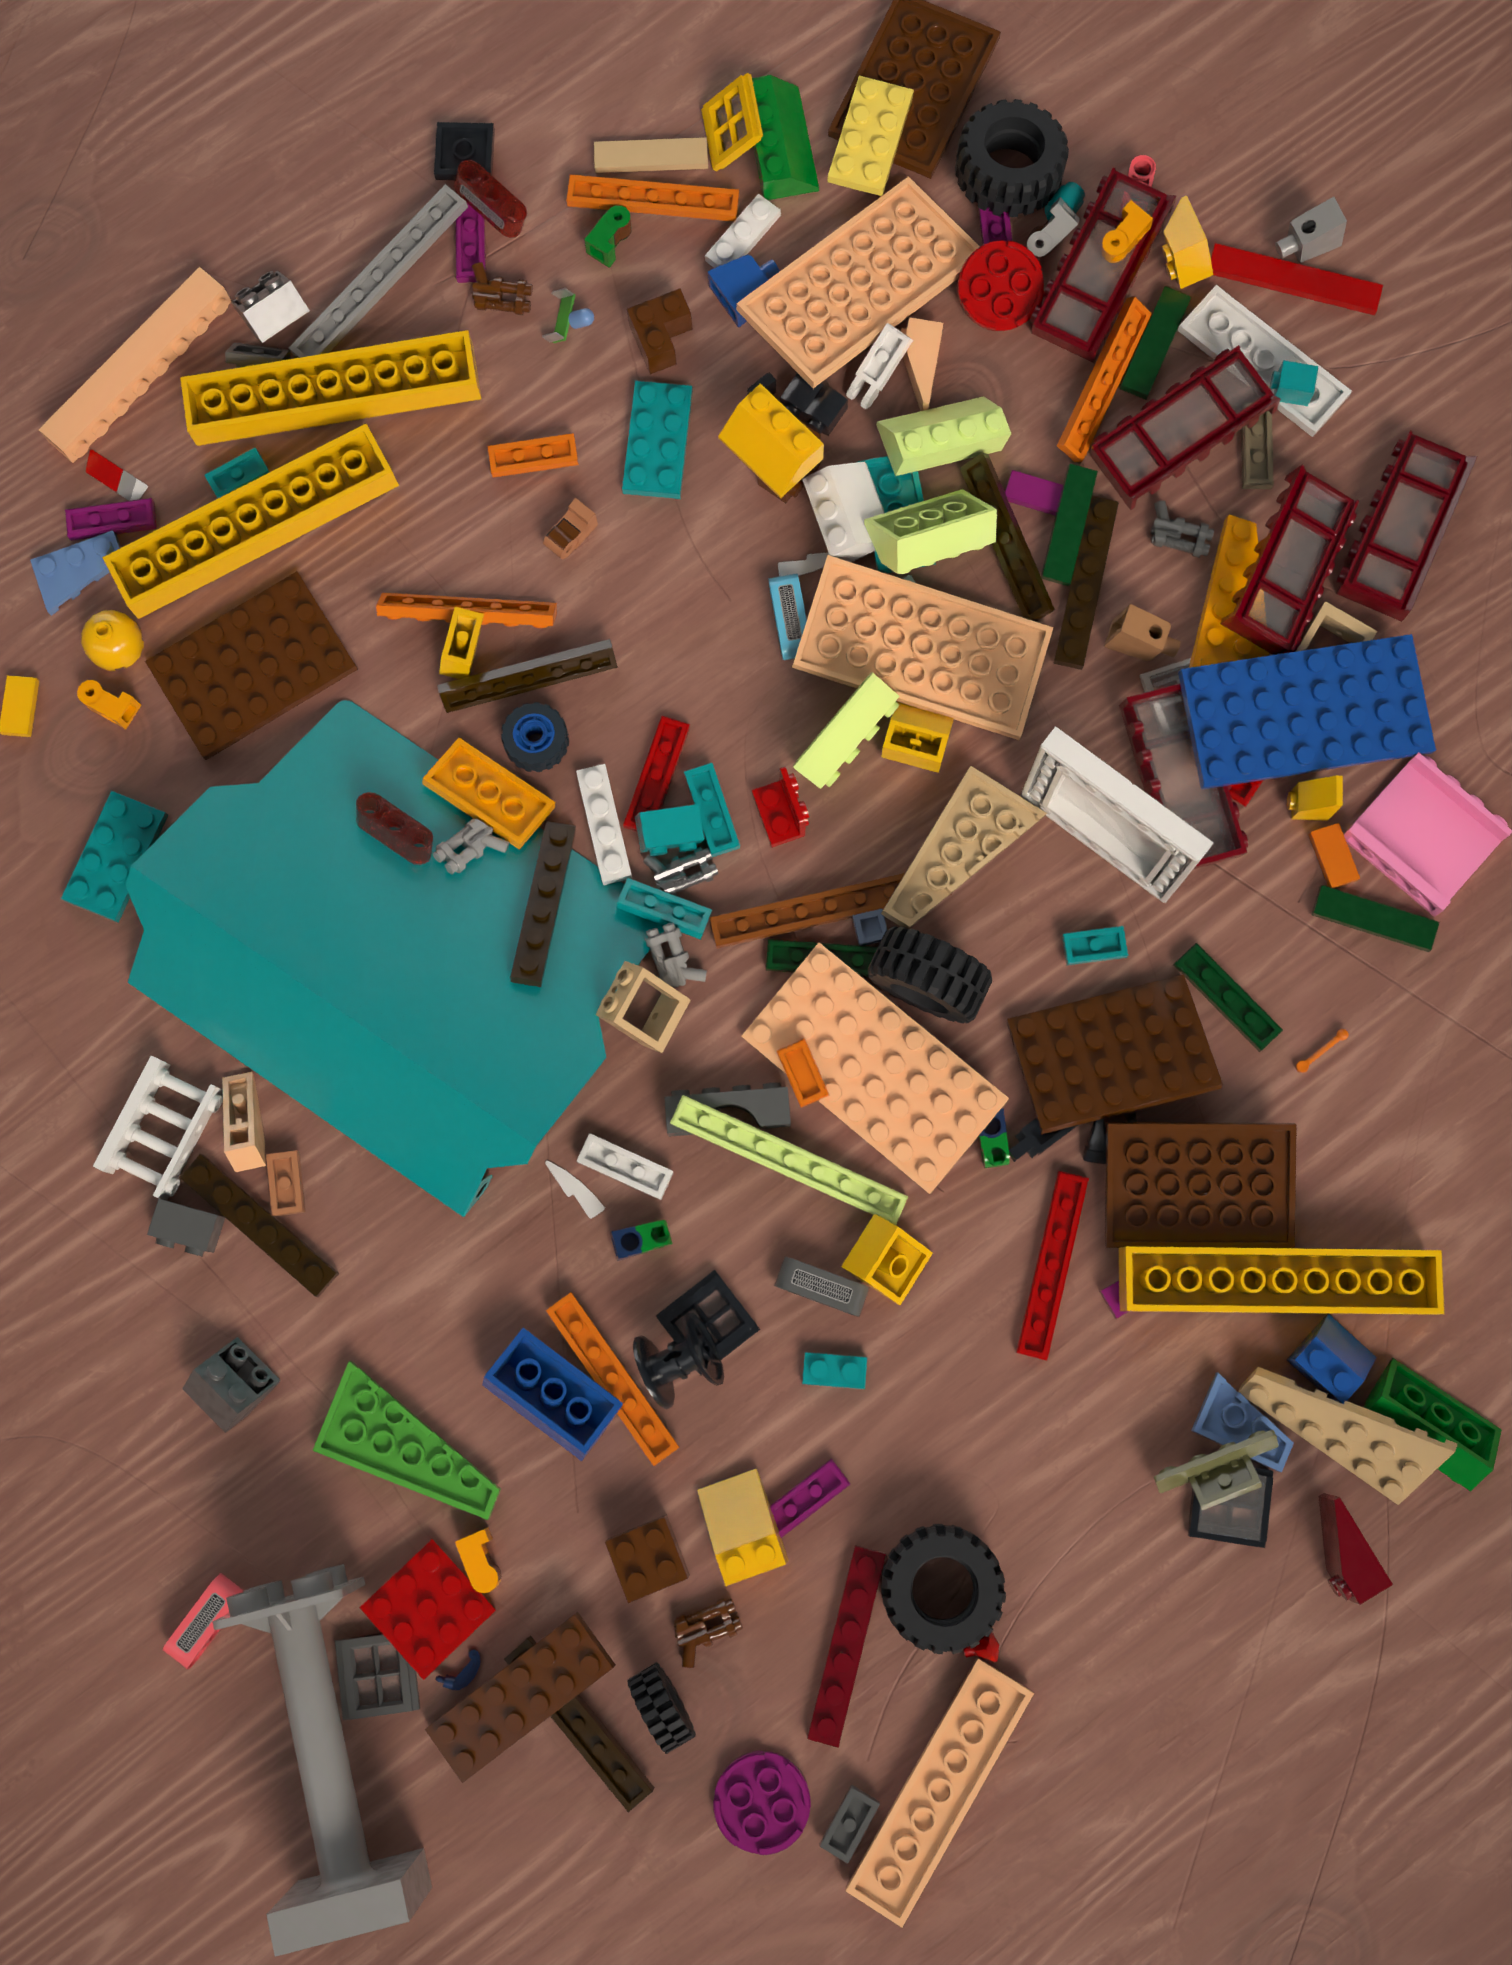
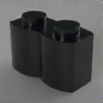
(817, 406)

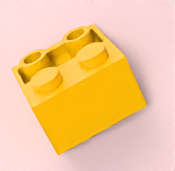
(917, 737)

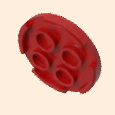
(1000, 285)

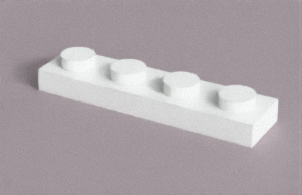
(604, 824)

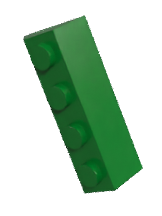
(785, 151)
(1424, 1406)

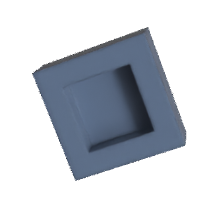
(869, 927)

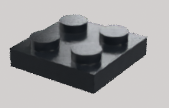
(462, 142)

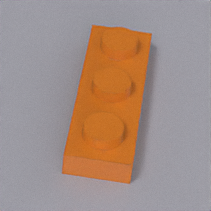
(533, 455)

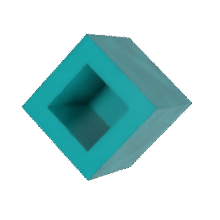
(1294, 382)

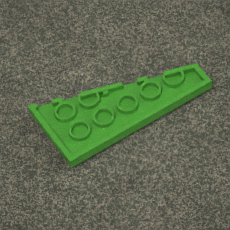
(387, 1440)

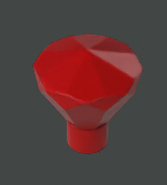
(987, 1649)

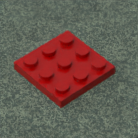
(427, 1609)

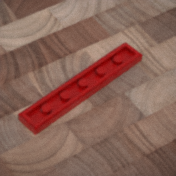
(1296, 279)
(1052, 1265)

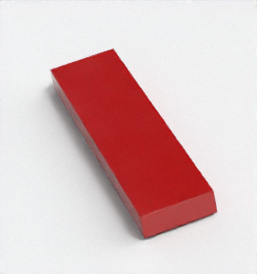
(658, 769)

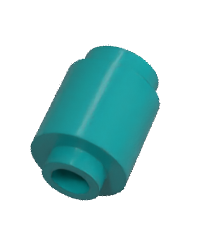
(1071, 194)

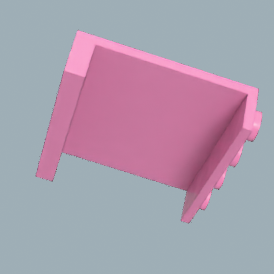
(1427, 833)

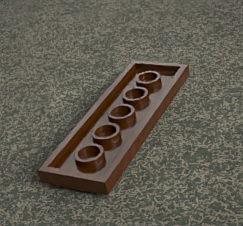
(520, 1697)

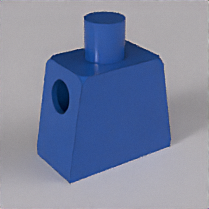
(737, 280)

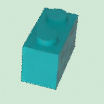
(669, 829)

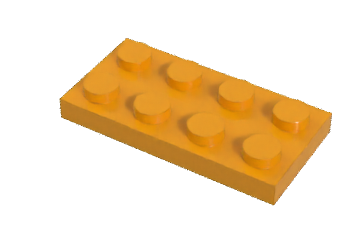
(488, 793)

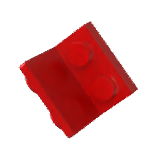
(780, 810)

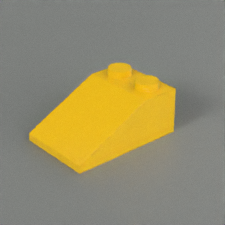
(742, 1527)

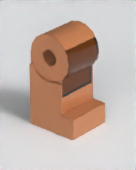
(571, 529)

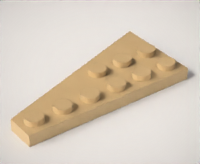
(969, 833)
(1355, 1437)

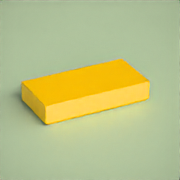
(19, 706)

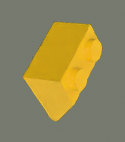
(1186, 246)
(887, 1259)

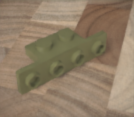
(1221, 1473)

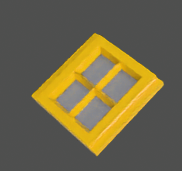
(732, 122)

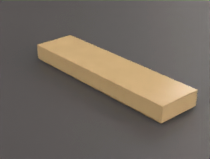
(650, 155)

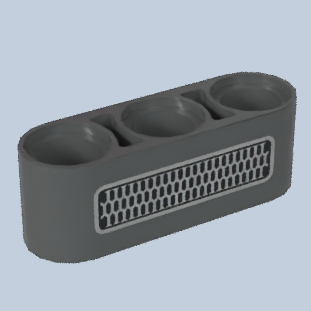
(822, 1286)

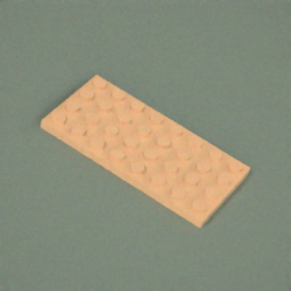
(857, 281)
(924, 645)
(879, 1068)

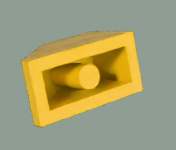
(461, 643)
(1316, 798)

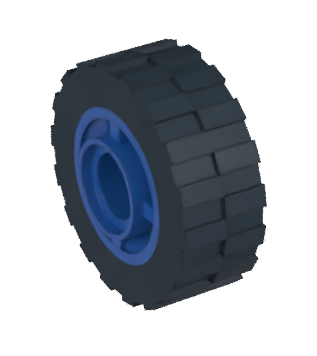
(528, 721)

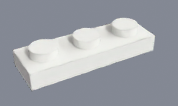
(744, 232)
(625, 1166)

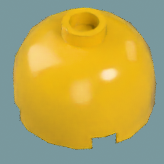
(112, 640)

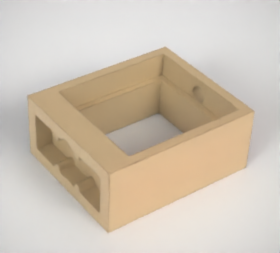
(1337, 623)
(663, 1017)

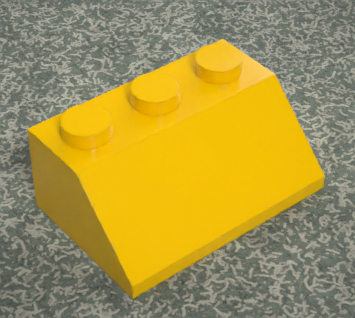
(771, 441)

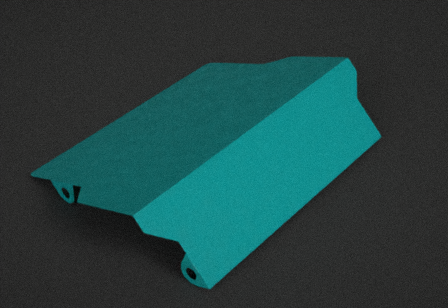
(374, 977)

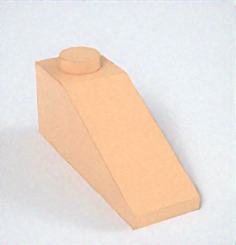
(922, 357)
(242, 1123)

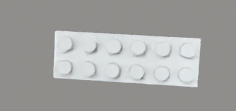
(1224, 324)

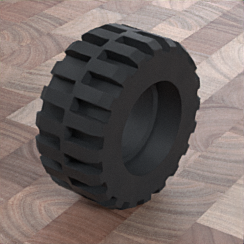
(1019, 129)
(930, 974)
(986, 1599)

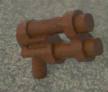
(489, 293)
(692, 1629)

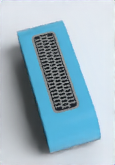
(788, 612)

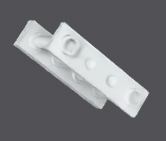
(128, 1129)

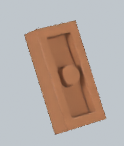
(285, 1183)

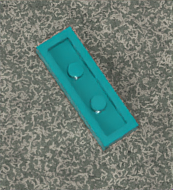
(713, 809)
(663, 908)

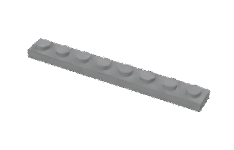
(380, 274)

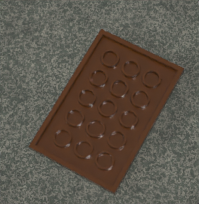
(938, 59)
(251, 665)
(1113, 1054)
(1200, 1185)

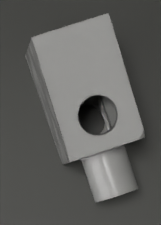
(1314, 232)

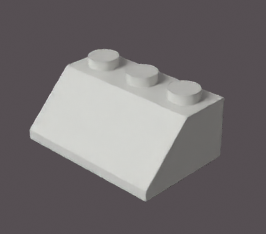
(841, 501)

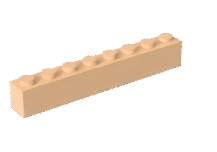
(136, 365)

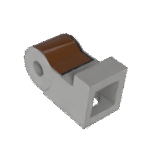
(1047, 236)

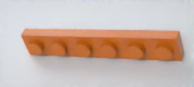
(653, 197)
(1104, 379)
(430, 607)
(613, 1377)

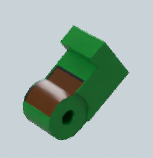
(607, 234)

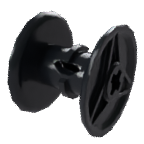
(678, 1360)

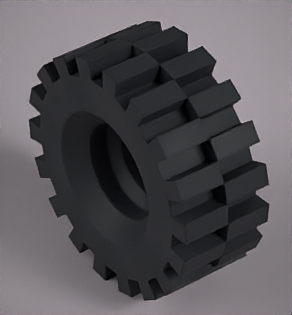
(661, 1708)

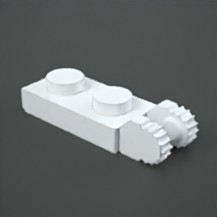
(879, 364)

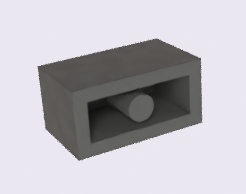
(185, 1226)

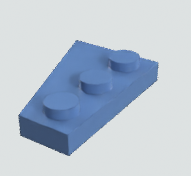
(72, 568)
(1230, 1418)

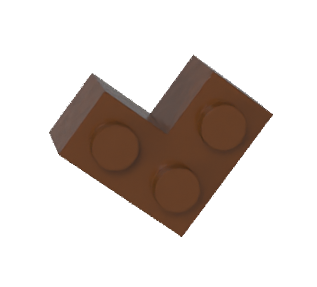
(654, 326)

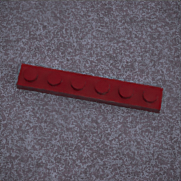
(846, 1646)

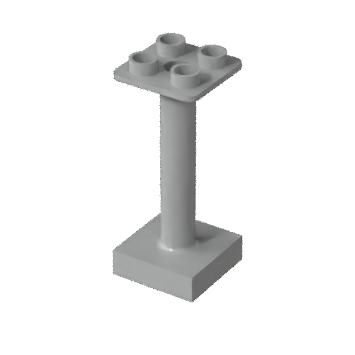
(350, 1891)

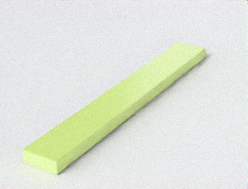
(788, 1159)

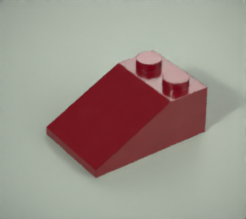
(1348, 1557)

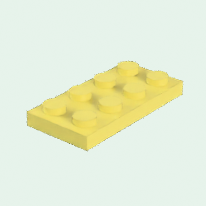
(870, 136)

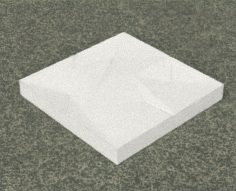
(1113, 816)

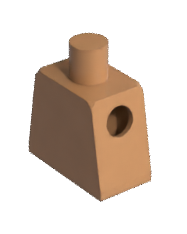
(1141, 635)

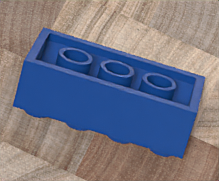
(552, 1394)

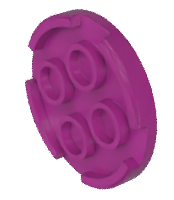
(762, 1802)

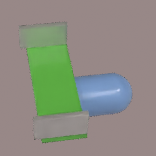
(577, 319)

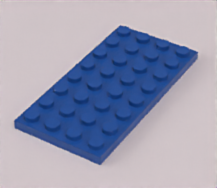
(1306, 711)

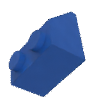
(1333, 1360)

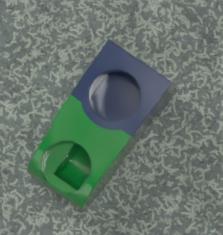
(994, 1142)
(640, 1239)

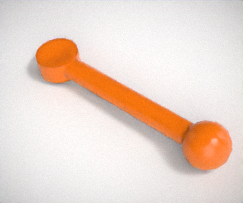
(1303, 1066)

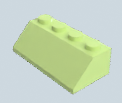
(943, 435)
(932, 530)
(846, 730)

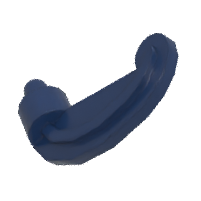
(465, 1676)

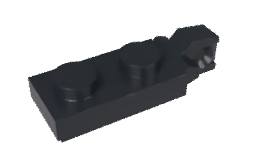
(1033, 1142)

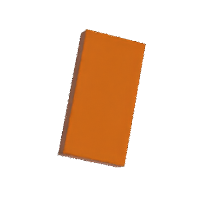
(1334, 856)
(803, 1073)

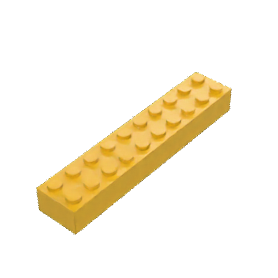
(330, 388)
(250, 521)
(1281, 1280)

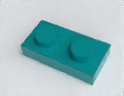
(237, 473)
(1095, 945)
(834, 1370)

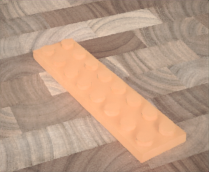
(939, 1792)

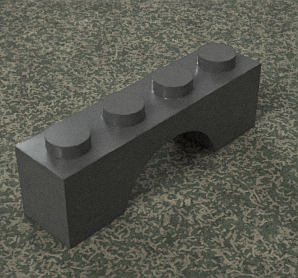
(765, 1105)

